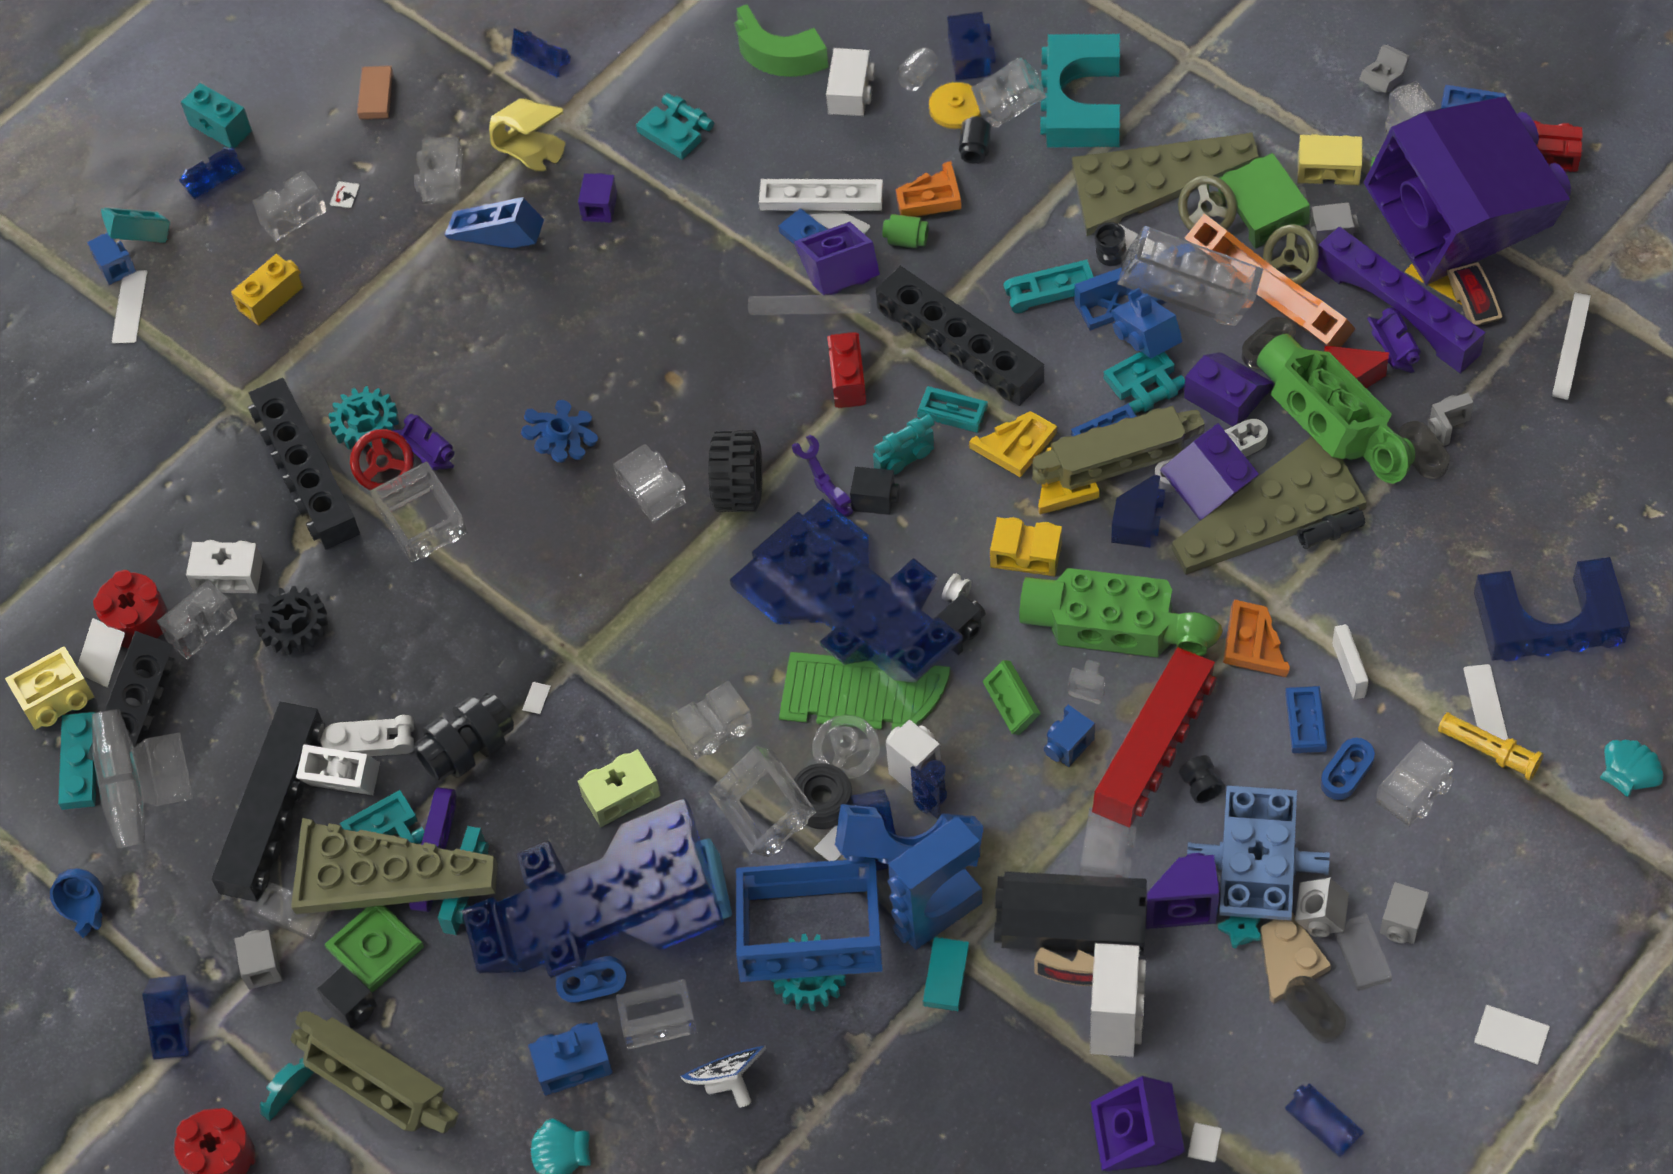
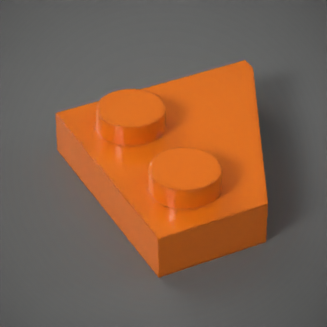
(930, 194)
(1253, 641)

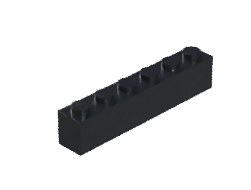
(267, 804)

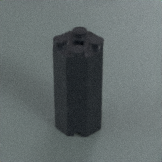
(1069, 911)

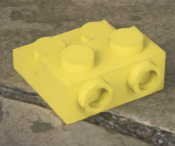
(50, 688)

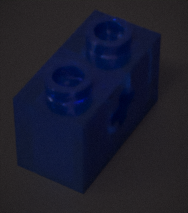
(969, 46)

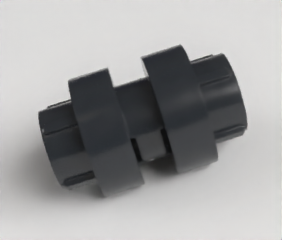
(451, 745)

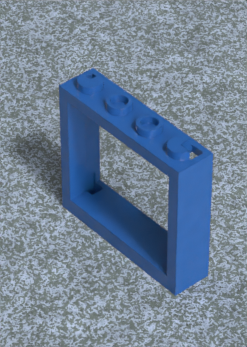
(807, 957)

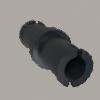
(1331, 527)

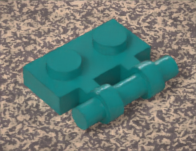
(669, 132)
(1140, 371)
(905, 445)
(387, 817)

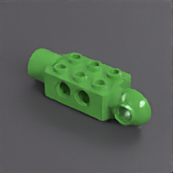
(1334, 407)
(1114, 614)

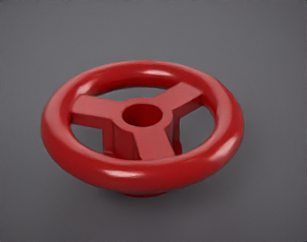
(375, 436)

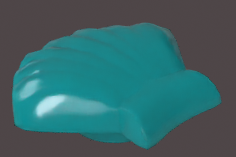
(1631, 766)
(559, 1148)

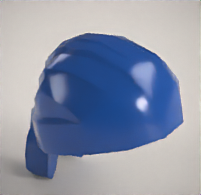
(78, 898)

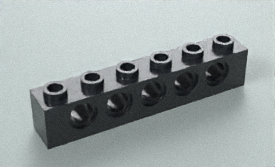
(959, 335)
(283, 422)

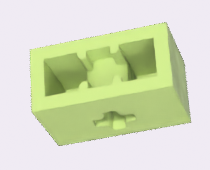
(635, 787)

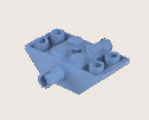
(1260, 853)

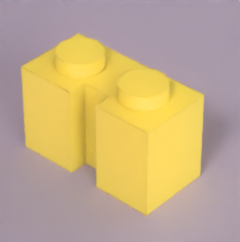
(1329, 158)

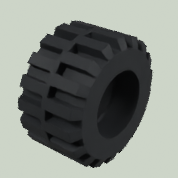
(735, 471)

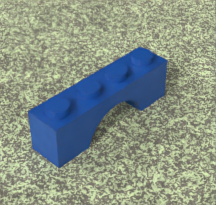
(864, 835)

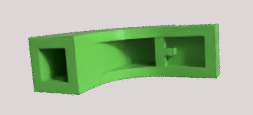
(779, 55)

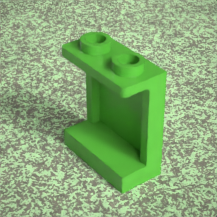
(1266, 198)

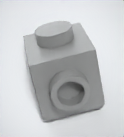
(1386, 70)
(1448, 413)

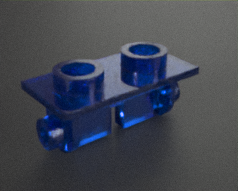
(538, 52)
(207, 176)
(929, 787)
(1323, 1119)

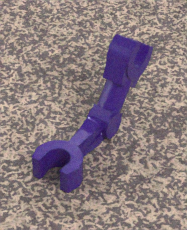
(837, 497)

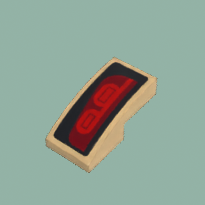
(1475, 293)
(1063, 970)

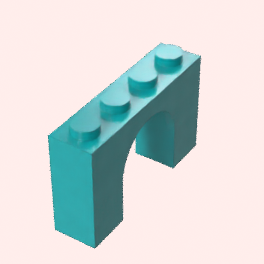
(1069, 121)

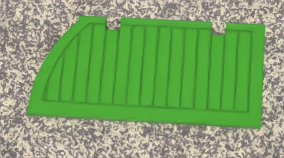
(861, 689)

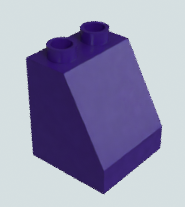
(1465, 184)

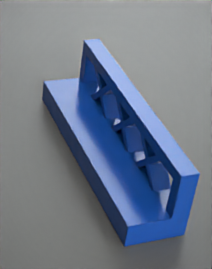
(1100, 292)

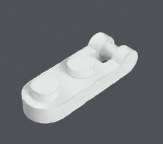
(371, 736)

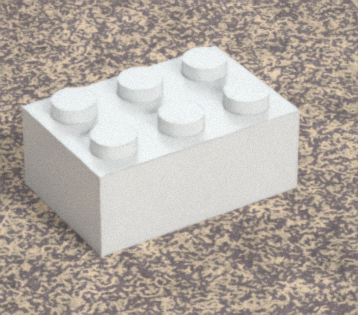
(1117, 1000)

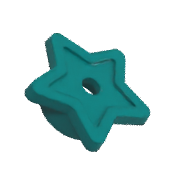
(1241, 936)

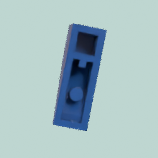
(500, 224)

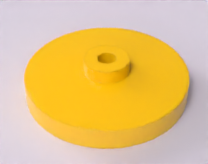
(953, 104)

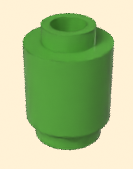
(905, 231)

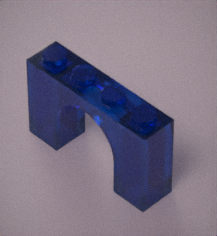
(1516, 634)

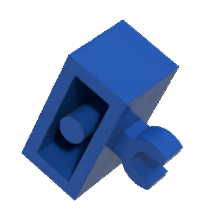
(1146, 324)
(570, 1058)

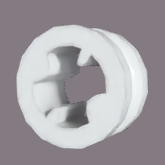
(956, 587)

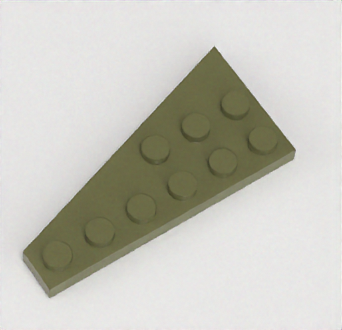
(1147, 177)
(1272, 507)
(375, 869)

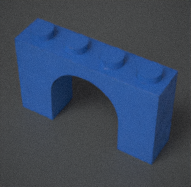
(932, 884)

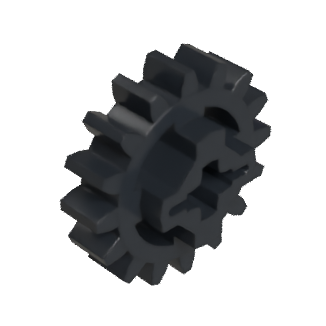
(293, 621)

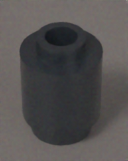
(974, 139)

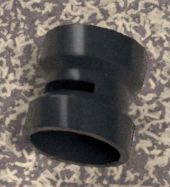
(1110, 243)
(1200, 776)

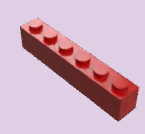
(1153, 738)

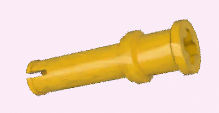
(1504, 751)

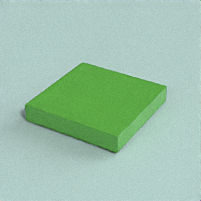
(374, 946)

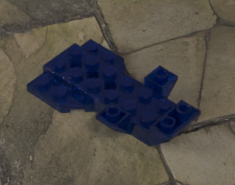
(872, 621)
(566, 910)

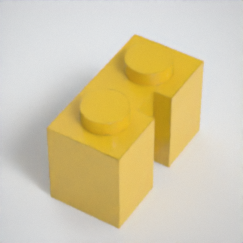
(1026, 547)

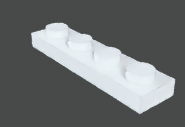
(821, 194)

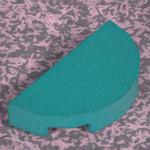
(283, 1087)

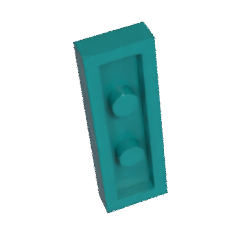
(77, 772)
(451, 910)

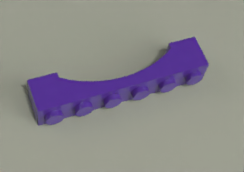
(1449, 333)

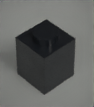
(873, 490)
(347, 997)

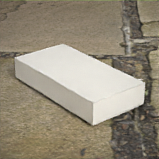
(1350, 661)

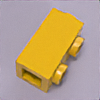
(267, 289)

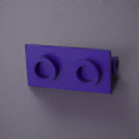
(1387, 332)
(433, 450)

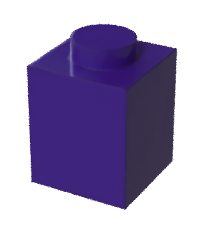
(597, 197)

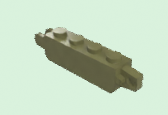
(1117, 448)
(371, 1074)

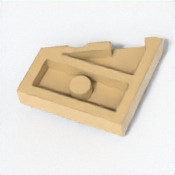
(1289, 954)

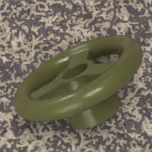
(1216, 198)
(1305, 257)

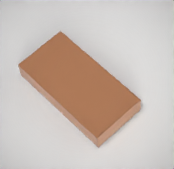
(375, 92)

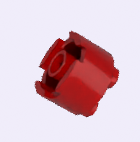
(130, 605)
(209, 1131)

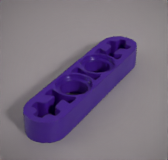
(438, 829)

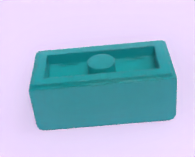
(135, 224)

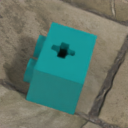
(216, 116)

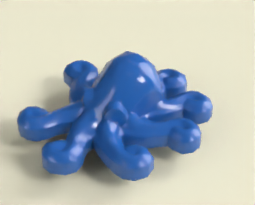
(558, 430)

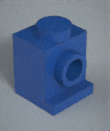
(111, 258)
(1069, 737)

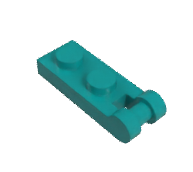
(1046, 285)

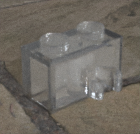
(1106, 848)

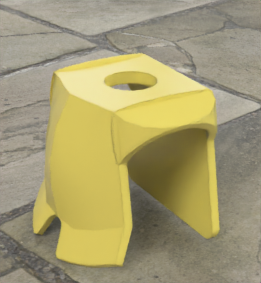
(522, 139)

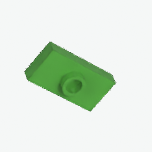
(1011, 697)

